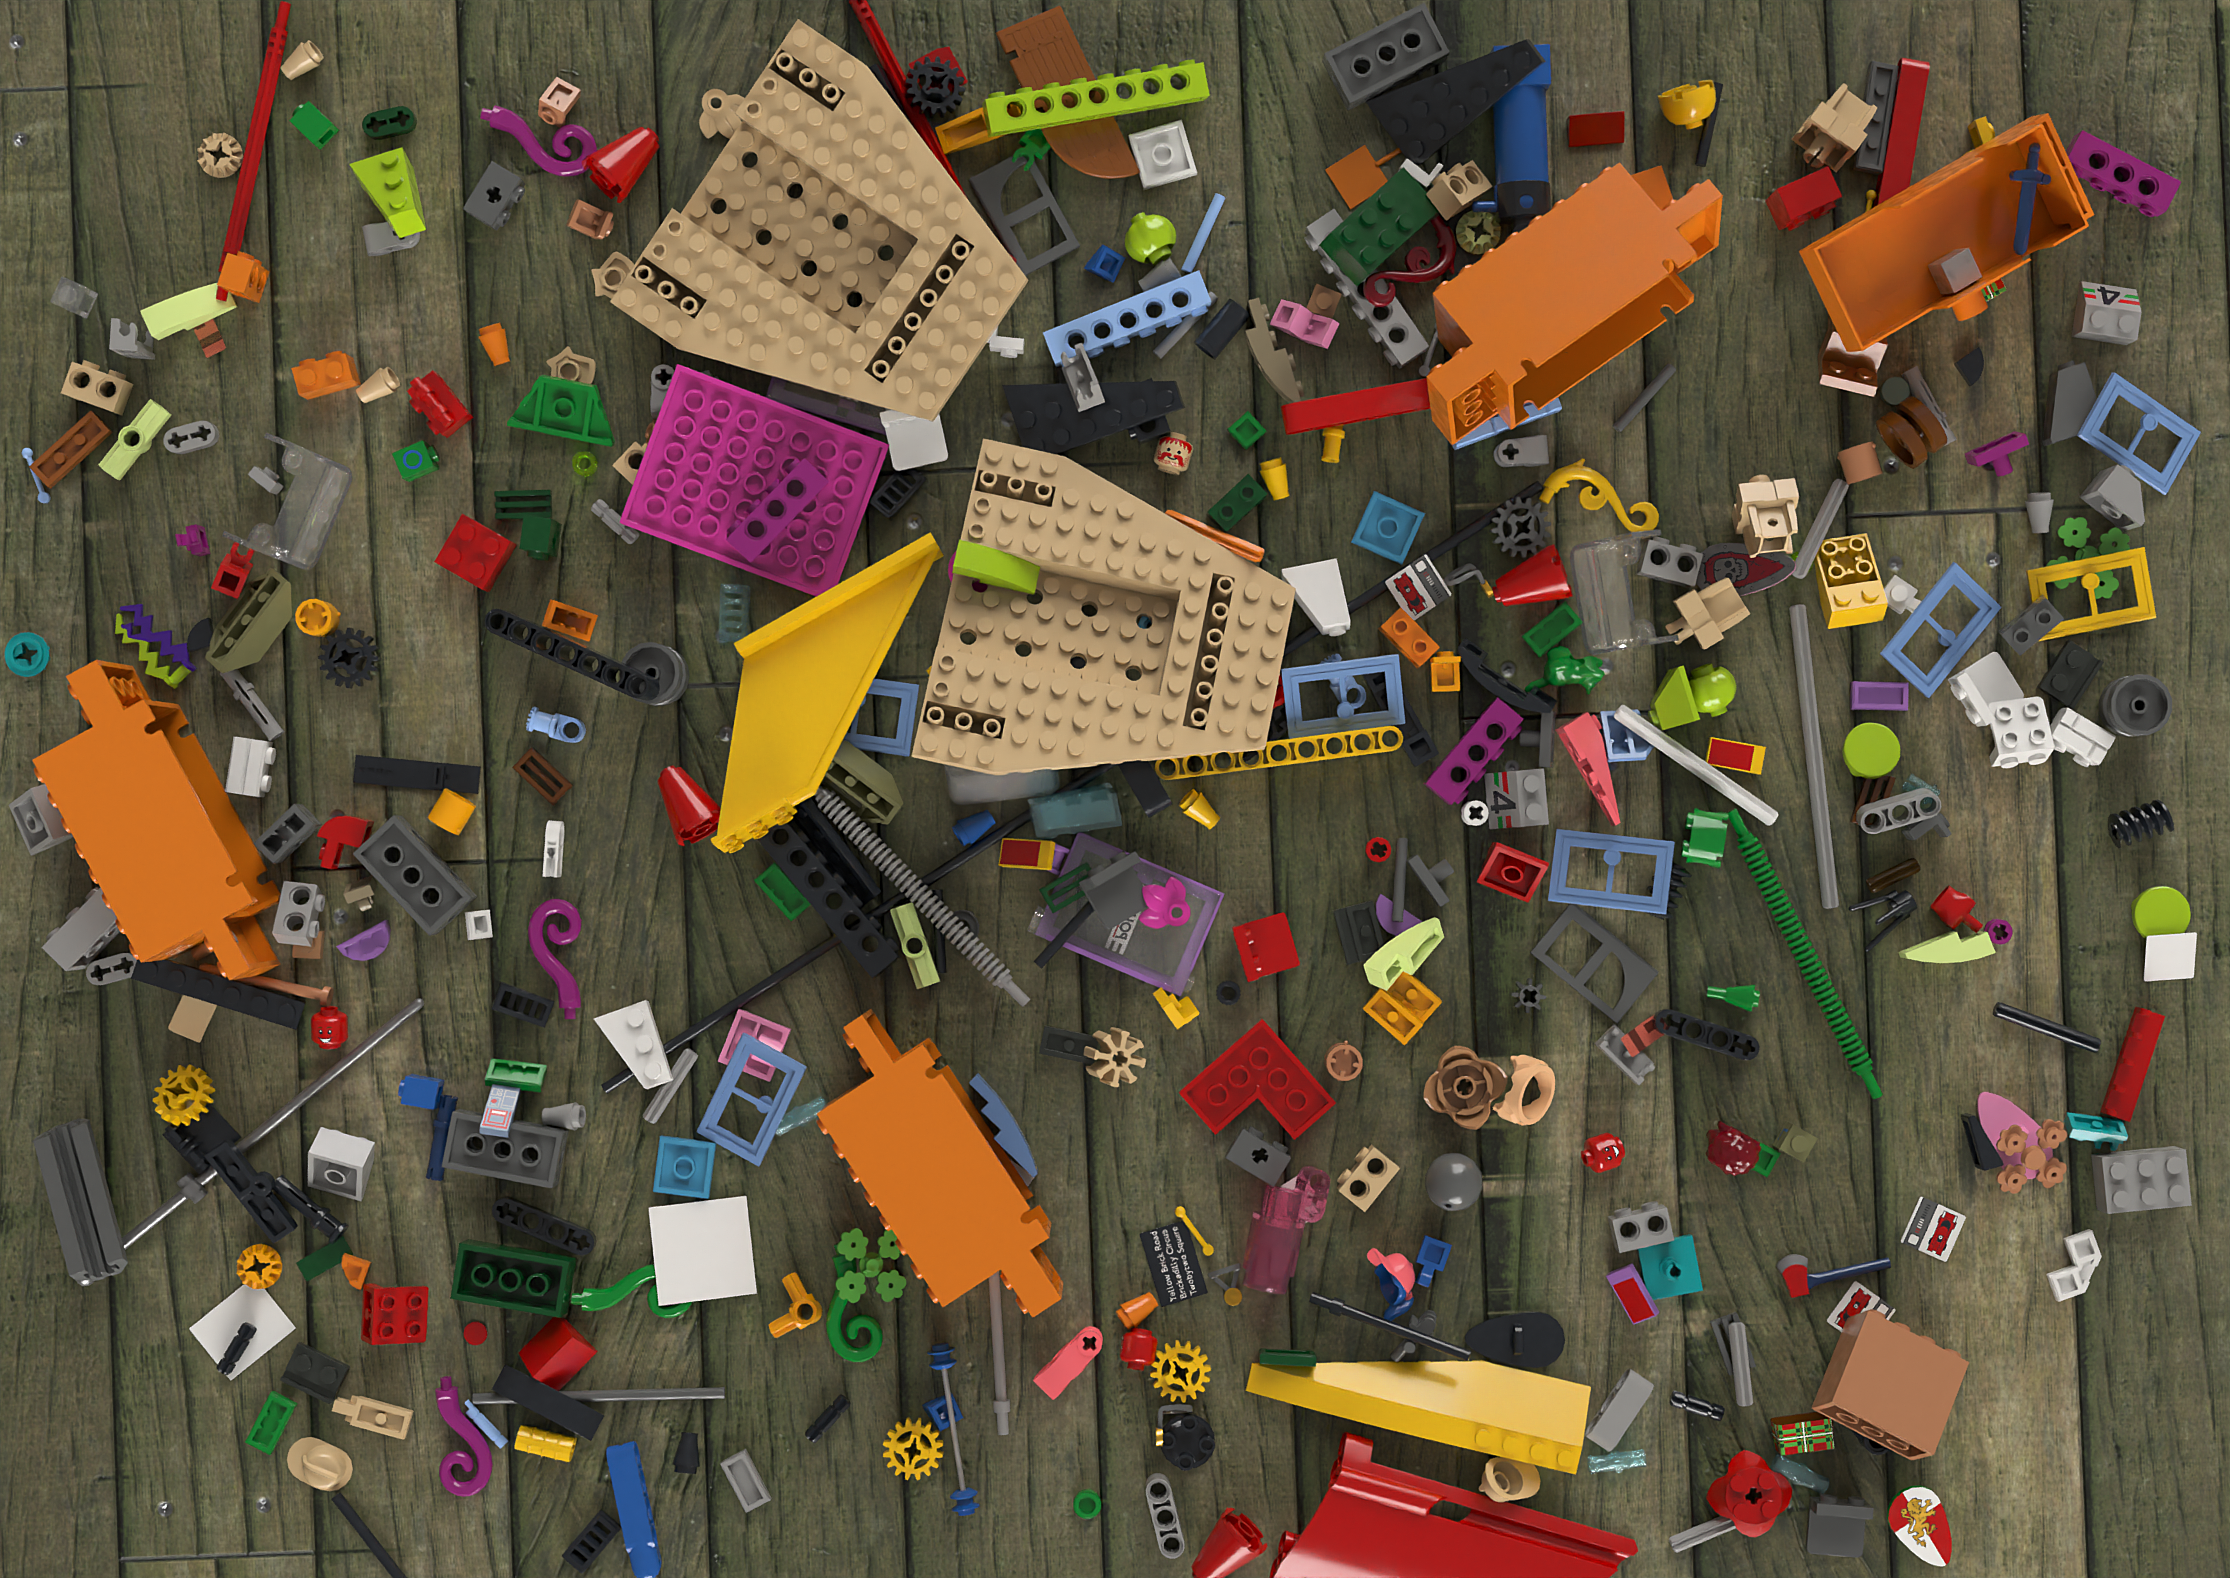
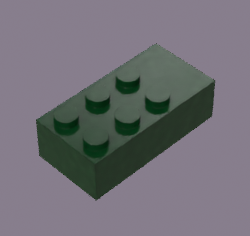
(1379, 227)
(513, 1278)

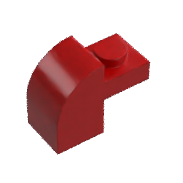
(342, 831)

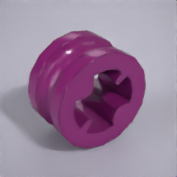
(2006, 928)

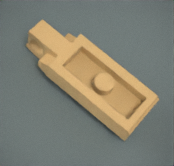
(375, 1415)

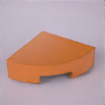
(355, 1270)

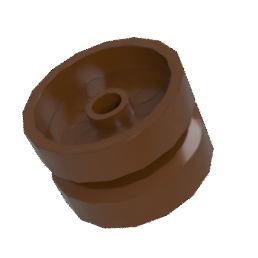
(1911, 432)

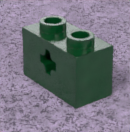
(1236, 504)
(540, 537)

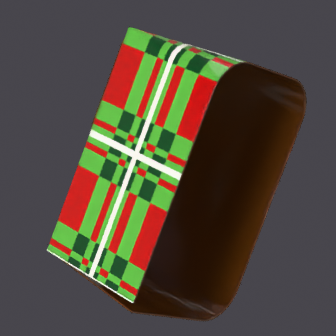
(1802, 1433)

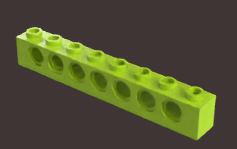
(1001, 123)

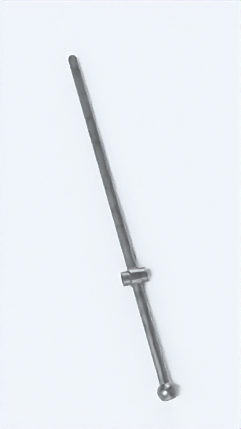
(193, 1187)

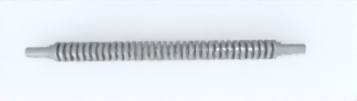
(1002, 979)

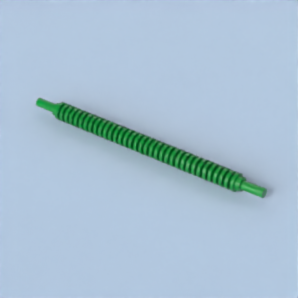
(1847, 1038)

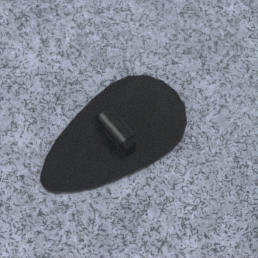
(1519, 1339)

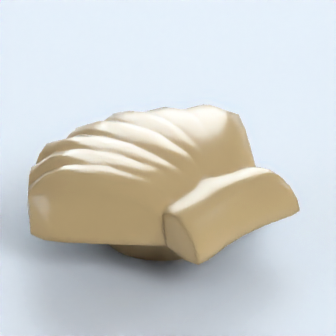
(611, 274)
(572, 367)

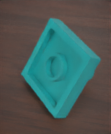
(1670, 1268)

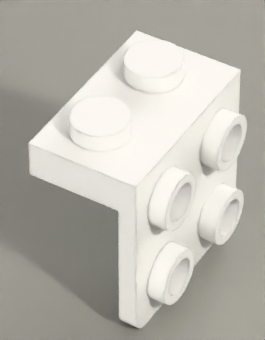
(913, 440)
(1982, 684)
(2020, 732)

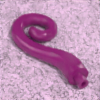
(512, 123)
(568, 990)
(450, 1410)

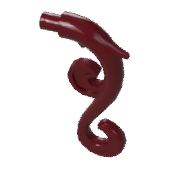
(1415, 272)

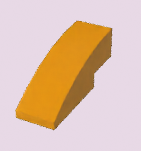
(968, 130)

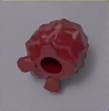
(1732, 1149)

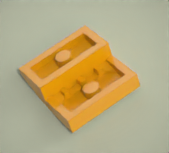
(1403, 1006)

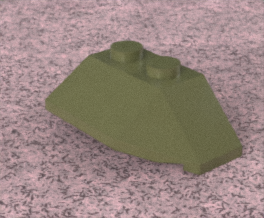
(251, 623)
(862, 785)

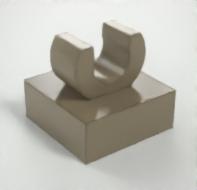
(361, 892)

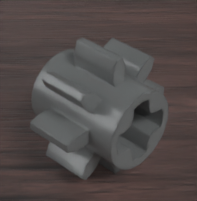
(1535, 995)

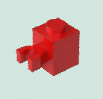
(233, 572)

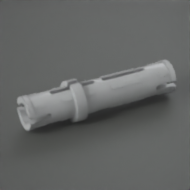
(1921, 391)
(272, 729)

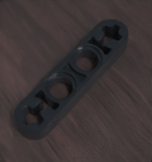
(1704, 1038)
(546, 1220)

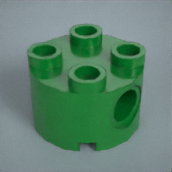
(1705, 837)

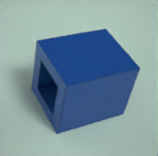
(421, 1091)

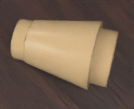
(302, 60)
(378, 385)

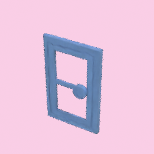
(2154, 413)
(1957, 646)
(1346, 721)
(902, 743)
(1612, 844)
(765, 1104)

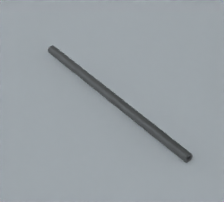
(618, 1395)

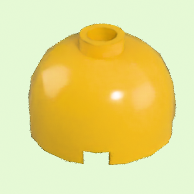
(1688, 103)

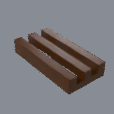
(560, 792)
(1863, 792)

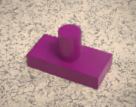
(1997, 452)

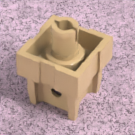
(1835, 129)
(1766, 511)
(1708, 613)

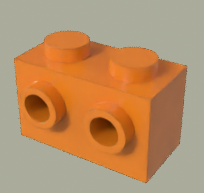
(325, 375)

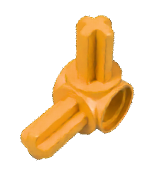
(794, 1317)

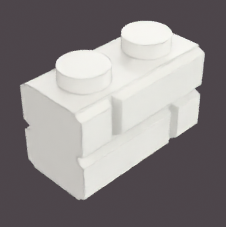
(2080, 737)
(250, 767)

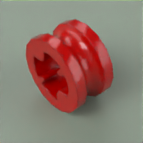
(1380, 841)

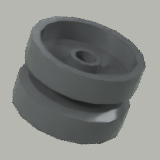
(670, 669)
(2151, 701)

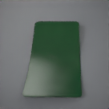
(323, 1259)

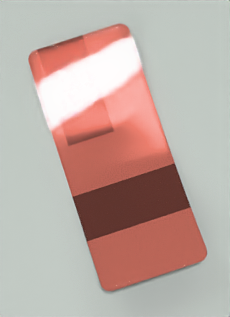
(209, 338)
(1642, 1036)

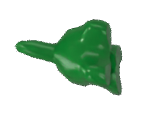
(1564, 670)

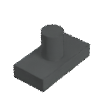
(1544, 739)
(1431, 877)

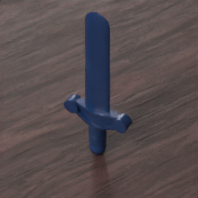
(2030, 178)

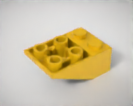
(1849, 582)

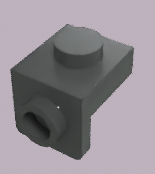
(1919, 828)

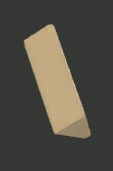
(191, 1018)

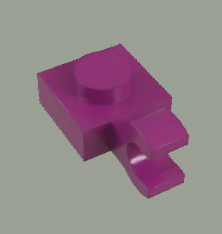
(194, 540)

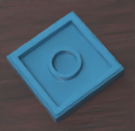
(1388, 527)
(684, 1167)

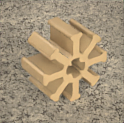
(1106, 1067)

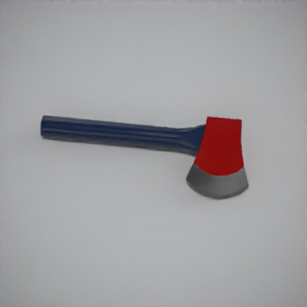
(1799, 1282)

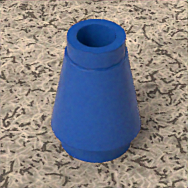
(972, 827)

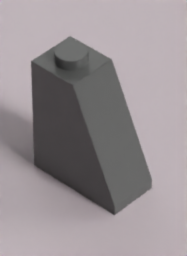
(2068, 402)

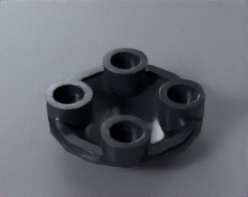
(1188, 1441)

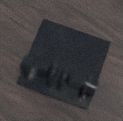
(200, 1137)

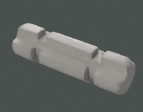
(612, 519)

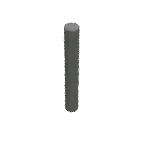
(1644, 398)
(1399, 880)

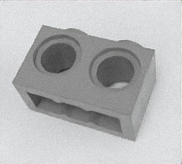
(1668, 570)
(291, 914)
(1641, 1234)

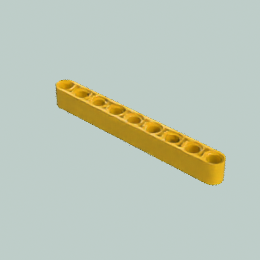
(1292, 754)

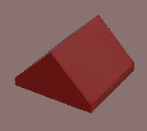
(1512, 871)
(556, 1353)

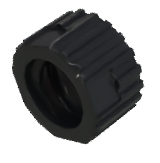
(1233, 1000)

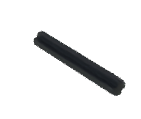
(2046, 1027)

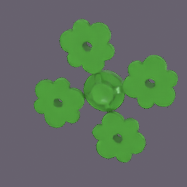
(2078, 540)
(870, 1266)

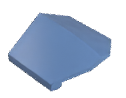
(1620, 741)

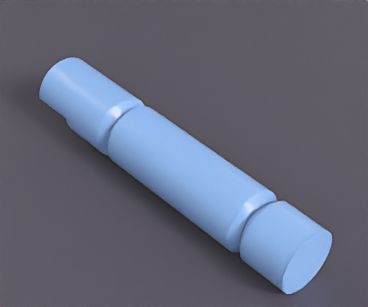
(485, 1425)

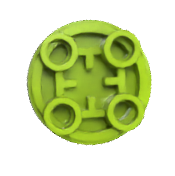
(1871, 750)
(2160, 912)

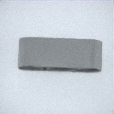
(1912, 812)
(1619, 1410)
(1168, 1528)

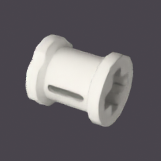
(1483, 813)

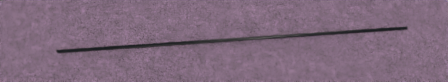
(1022, 819)

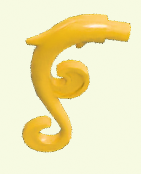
(1561, 476)

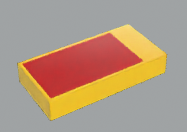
(1735, 755)
(1026, 854)

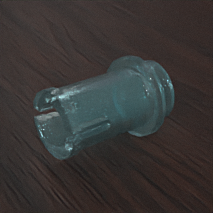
(1920, 784)

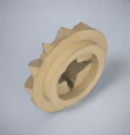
(225, 166)

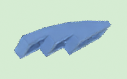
(1010, 1134)

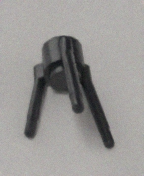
(1899, 906)

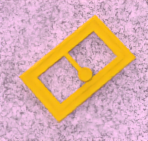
(2088, 567)

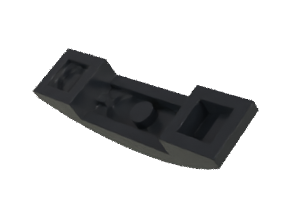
(1534, 701)
(1416, 739)
(547, 1402)

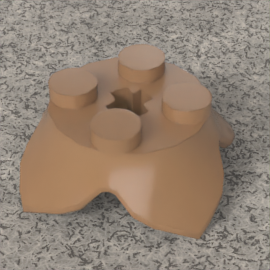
(1473, 1107)

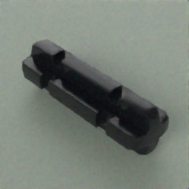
(236, 1348)
(1696, 1405)
(827, 1418)

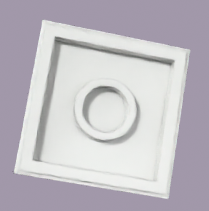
(1162, 154)

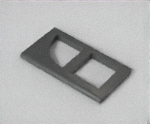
(989, 187)
(1636, 971)

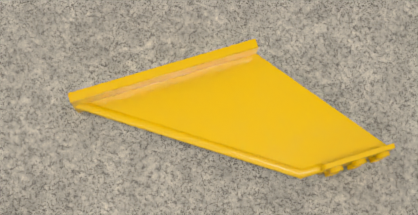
(805, 687)

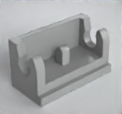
(124, 341)
(1081, 379)
(1633, 1067)

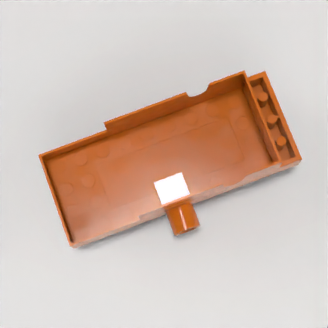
(1945, 237)

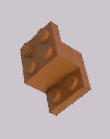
(1849, 370)

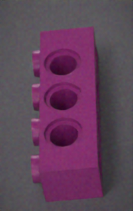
(2159, 184)
(752, 546)
(1440, 780)

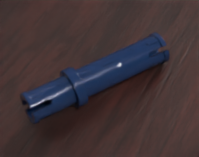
(442, 1122)

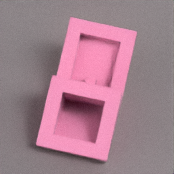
(1303, 324)

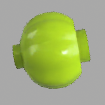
(1150, 238)
(1712, 689)

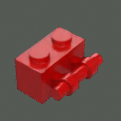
(438, 403)

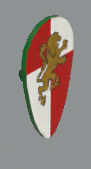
(1921, 1524)

